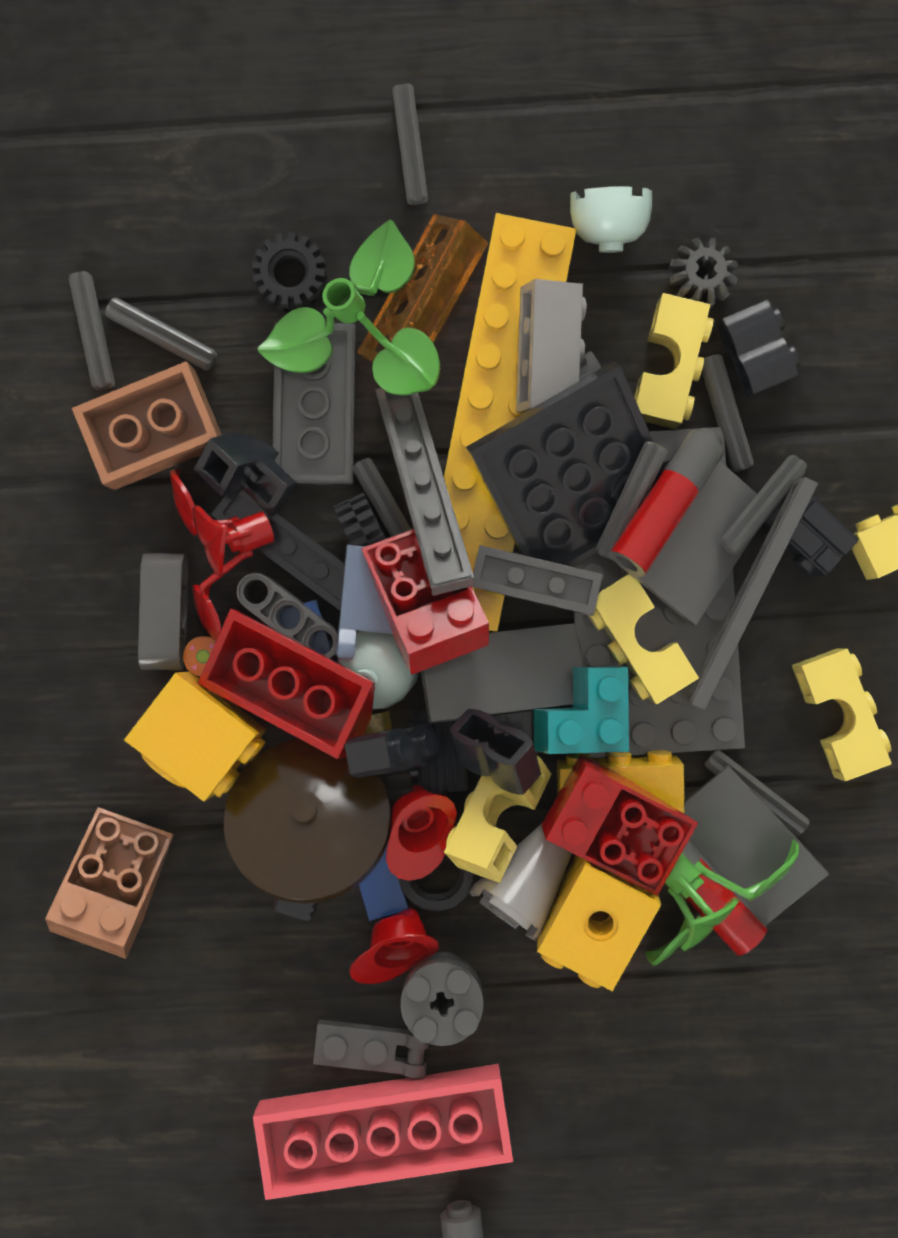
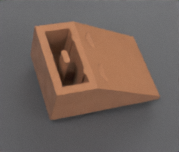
(109, 883)

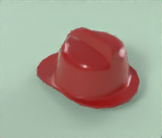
(419, 833)
(394, 948)

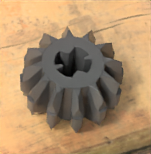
(695, 259)

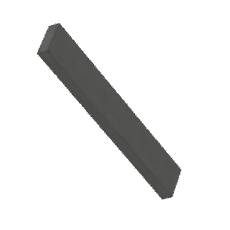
(425, 493)
(751, 591)

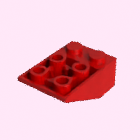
(424, 625)
(617, 825)

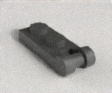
(368, 1048)

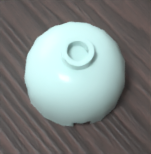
(610, 216)
(382, 662)

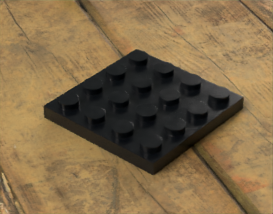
(564, 466)

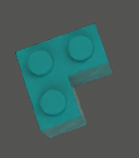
(597, 718)

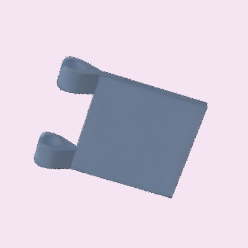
(359, 604)

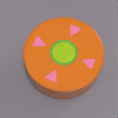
(197, 653)

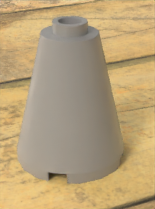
(527, 885)

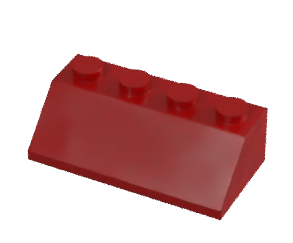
(288, 684)

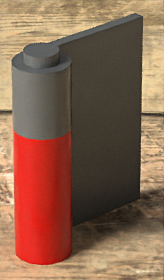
(679, 527)
(745, 845)

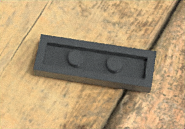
(536, 580)

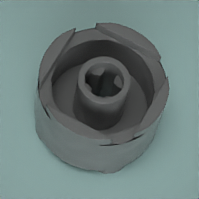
(438, 1022)

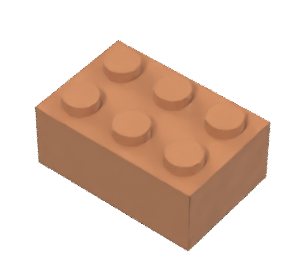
(147, 426)

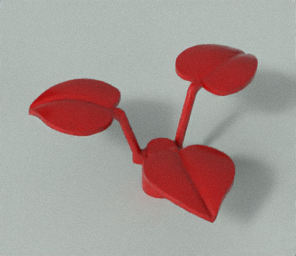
(242, 536)

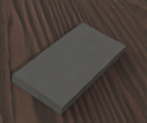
(317, 416)
(509, 676)

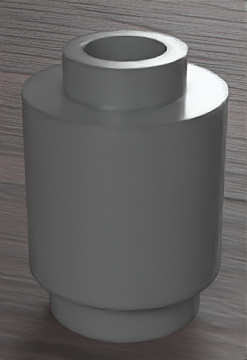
(461, 1220)

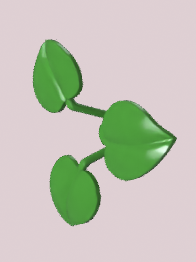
(382, 263)
(685, 881)

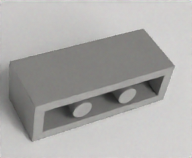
(548, 340)

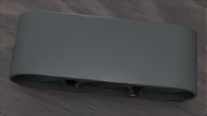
(276, 601)
(163, 611)

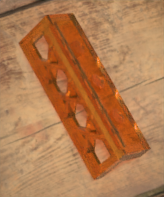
(437, 290)

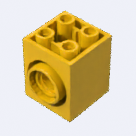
(196, 737)
(595, 923)

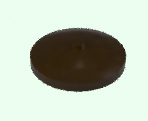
(305, 824)

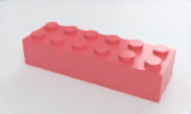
(382, 1131)

